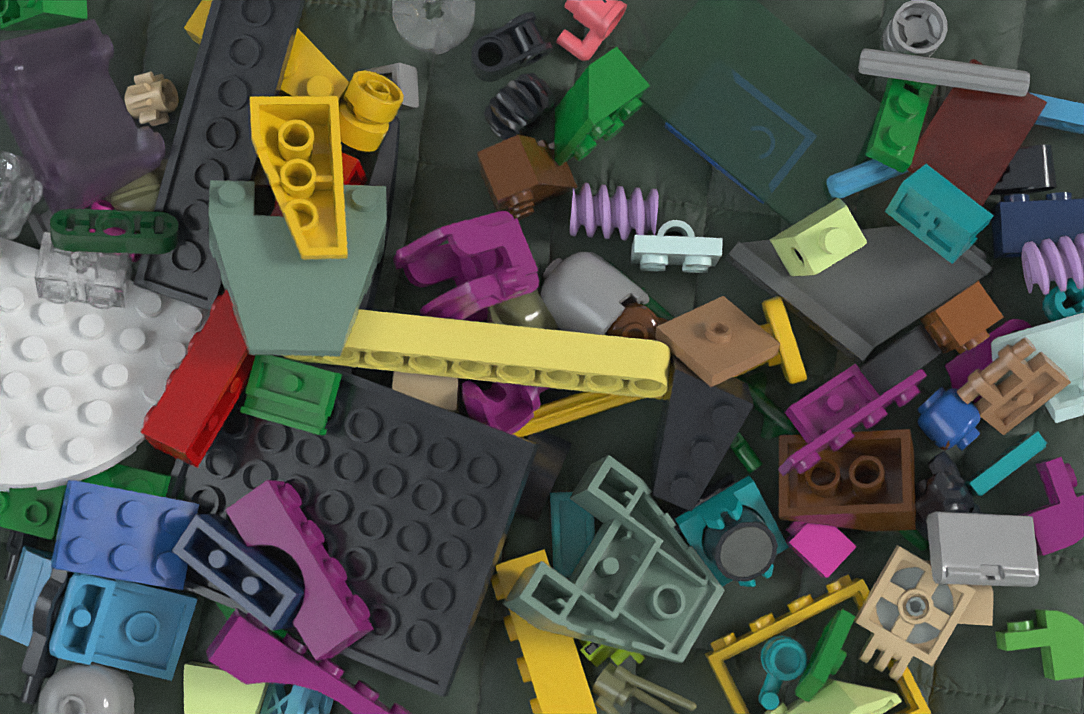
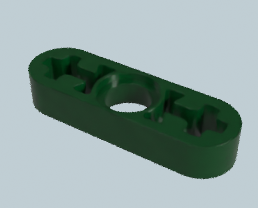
(85, 241)

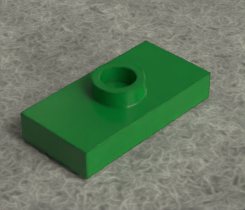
(826, 656)

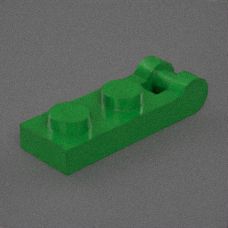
(899, 123)

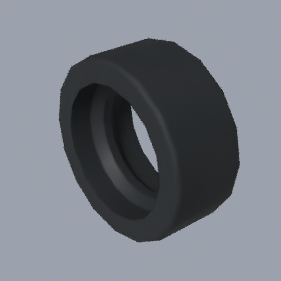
(900, 359)

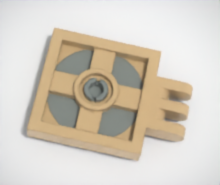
(909, 613)

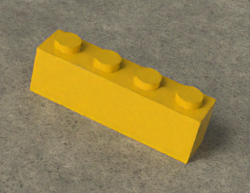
(548, 657)

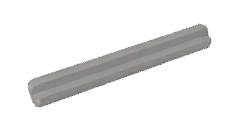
(944, 72)

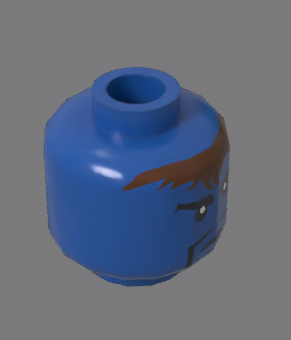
(948, 419)

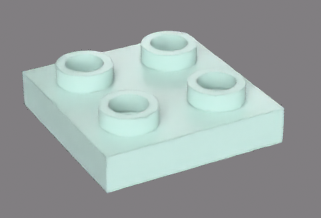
(692, 252)

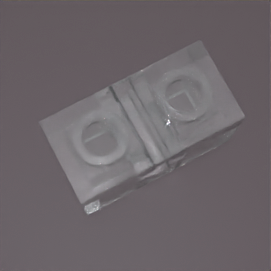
(61, 276)

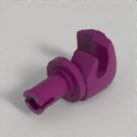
(502, 405)

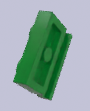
(291, 393)

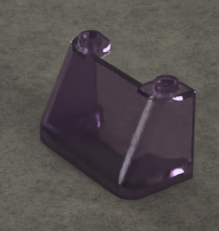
(72, 116)

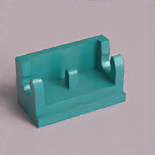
(938, 213)

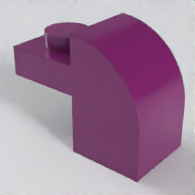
(1062, 520)

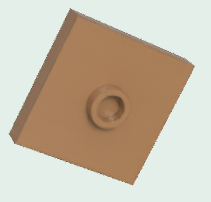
(717, 341)

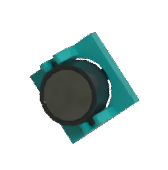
(737, 540)

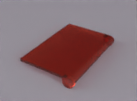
(976, 137)

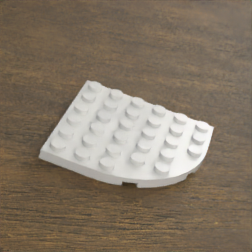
(79, 374)

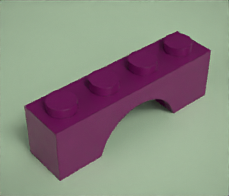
(330, 612)

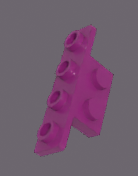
(838, 408)

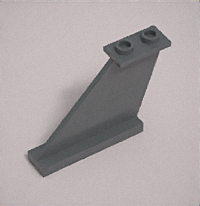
(866, 292)

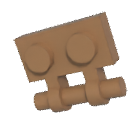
(1021, 392)

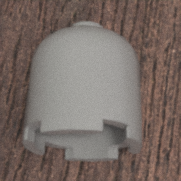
(587, 293)
(87, 691)

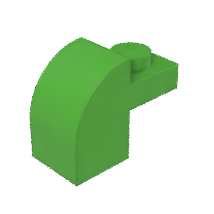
(1058, 637)

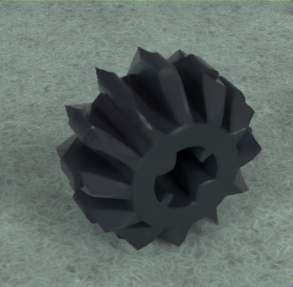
(520, 107)

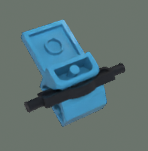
(91, 621)

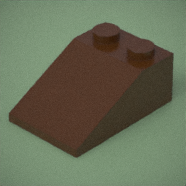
(855, 487)

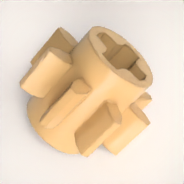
(151, 98)

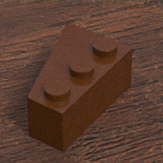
(523, 175)

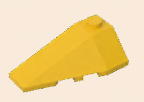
(303, 162)

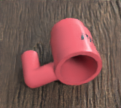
(596, 15)

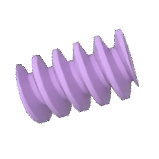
(613, 212)
(1054, 263)

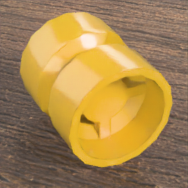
(367, 110)

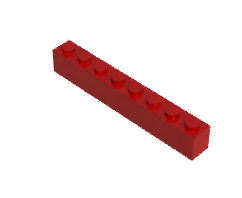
(211, 374)

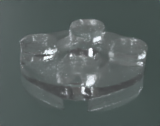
(436, 34)
(18, 194)

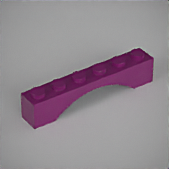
(259, 655)

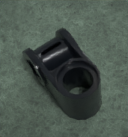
(516, 43)
(1028, 172)

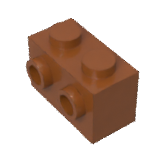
(962, 320)

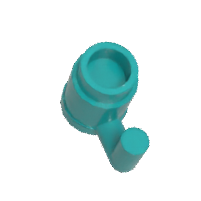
(782, 660)

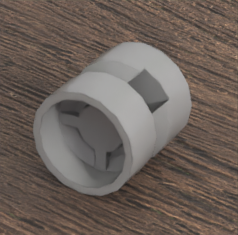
(916, 29)

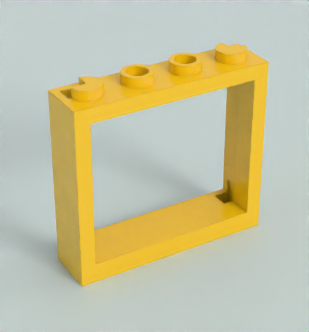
(801, 610)

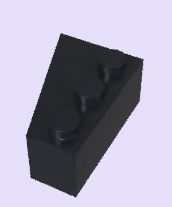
(694, 433)

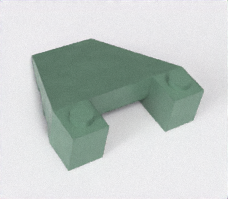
(276, 295)
(633, 584)

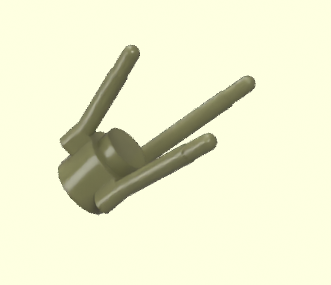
(619, 685)

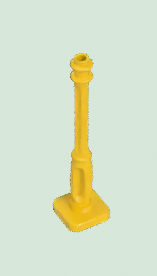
(590, 403)

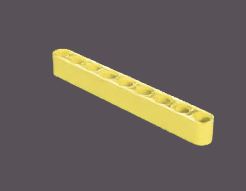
(504, 354)

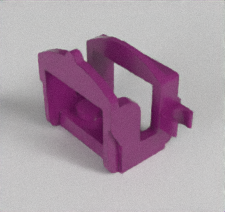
(483, 258)

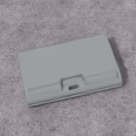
(982, 549)

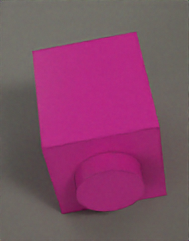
(819, 546)

